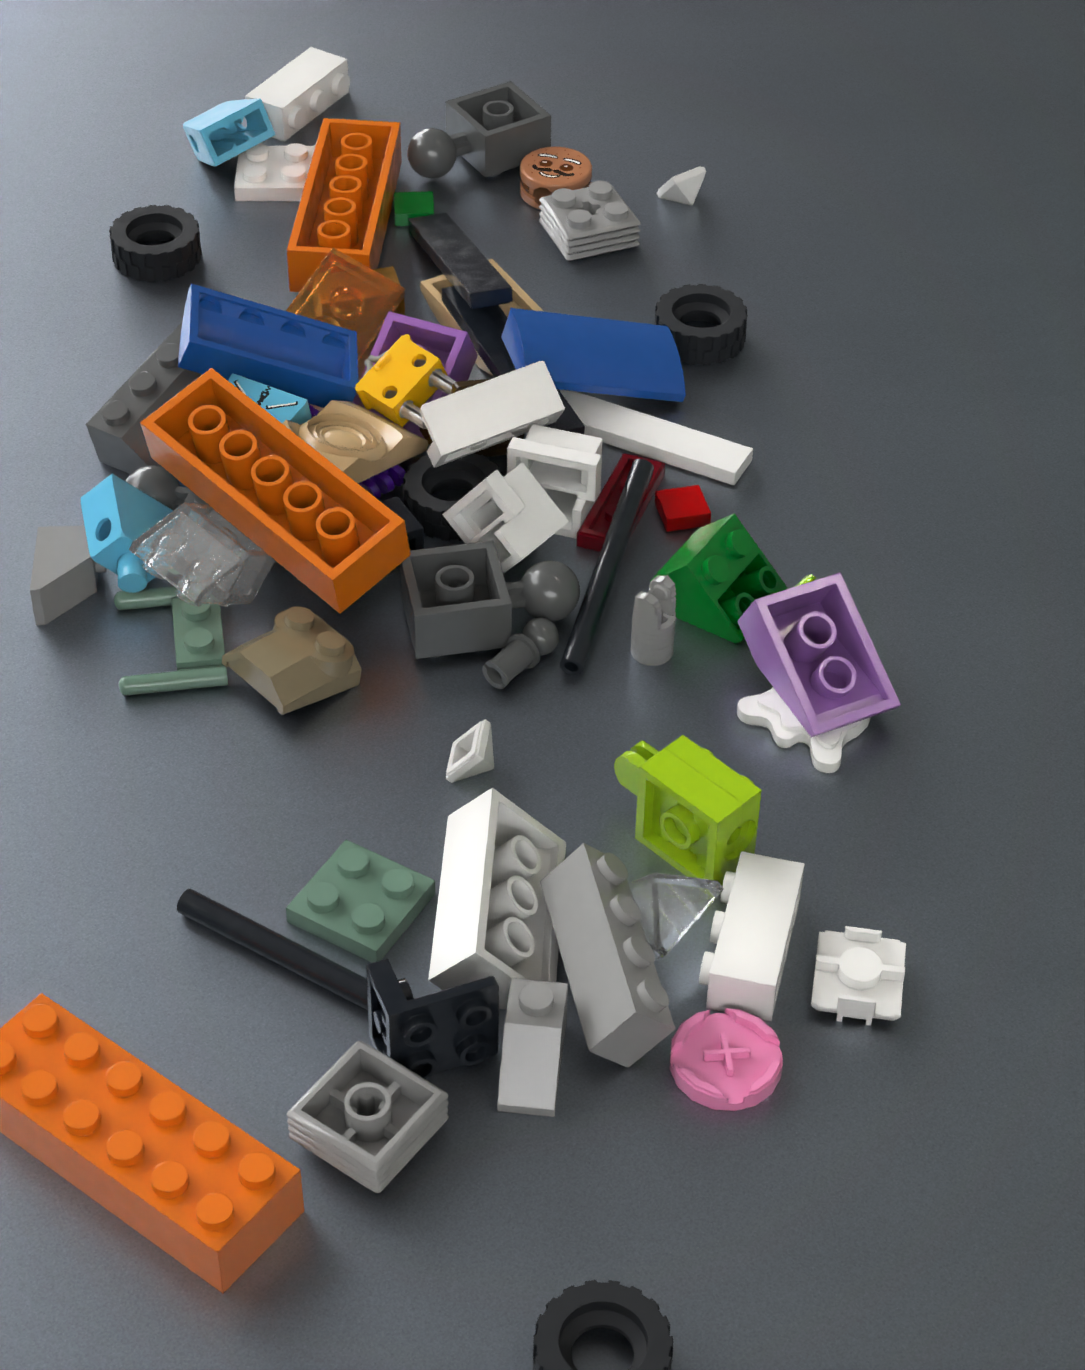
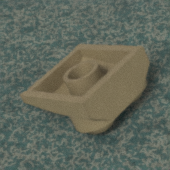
(296, 661)

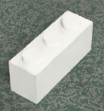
(302, 90)
(752, 935)

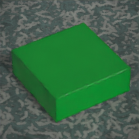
(412, 205)

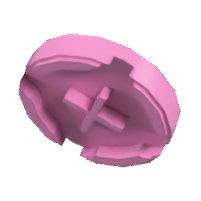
(726, 1059)

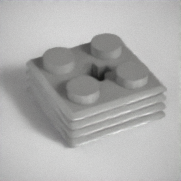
(589, 221)
(368, 1116)

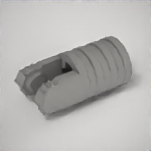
(654, 623)

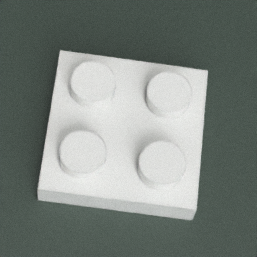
(272, 172)

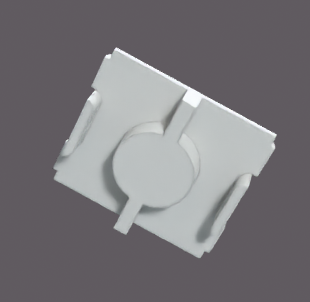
(859, 974)

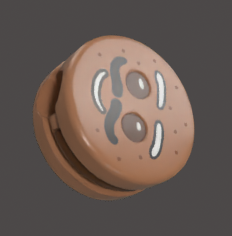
(550, 170)

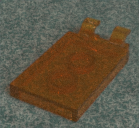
(348, 297)

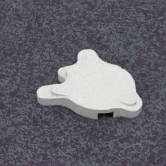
(773, 713)

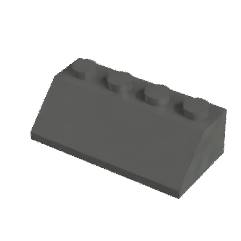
(117, 425)

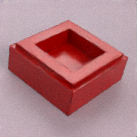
(682, 508)

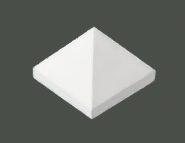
(683, 187)
(471, 753)

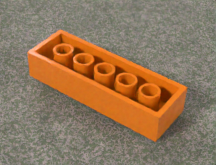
(345, 196)
(276, 490)
(142, 1145)

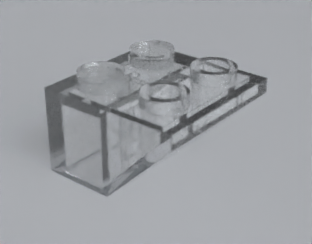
(203, 557)

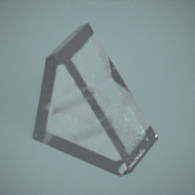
(671, 906)

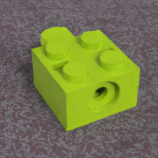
(690, 807)

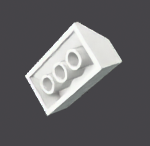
(492, 897)

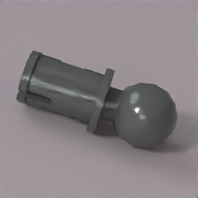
(521, 652)

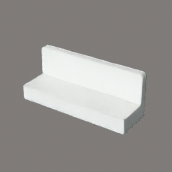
(490, 412)

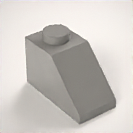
(61, 571)
(532, 1047)

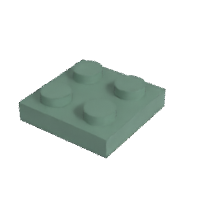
(361, 901)

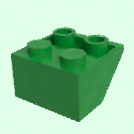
(720, 577)

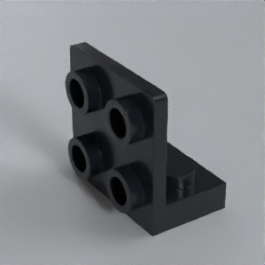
(435, 1029)

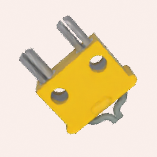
(402, 381)

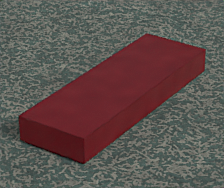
(596, 525)

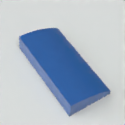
(268, 346)
(597, 354)

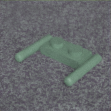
(197, 644)

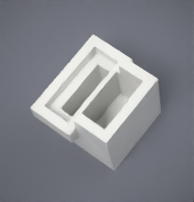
(565, 467)
(508, 511)

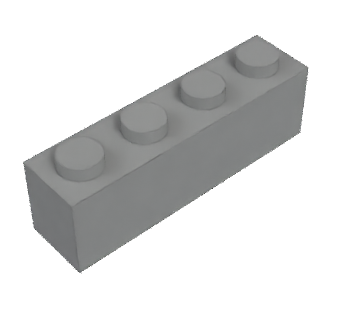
(606, 956)

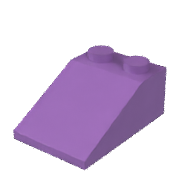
(446, 343)
(818, 655)

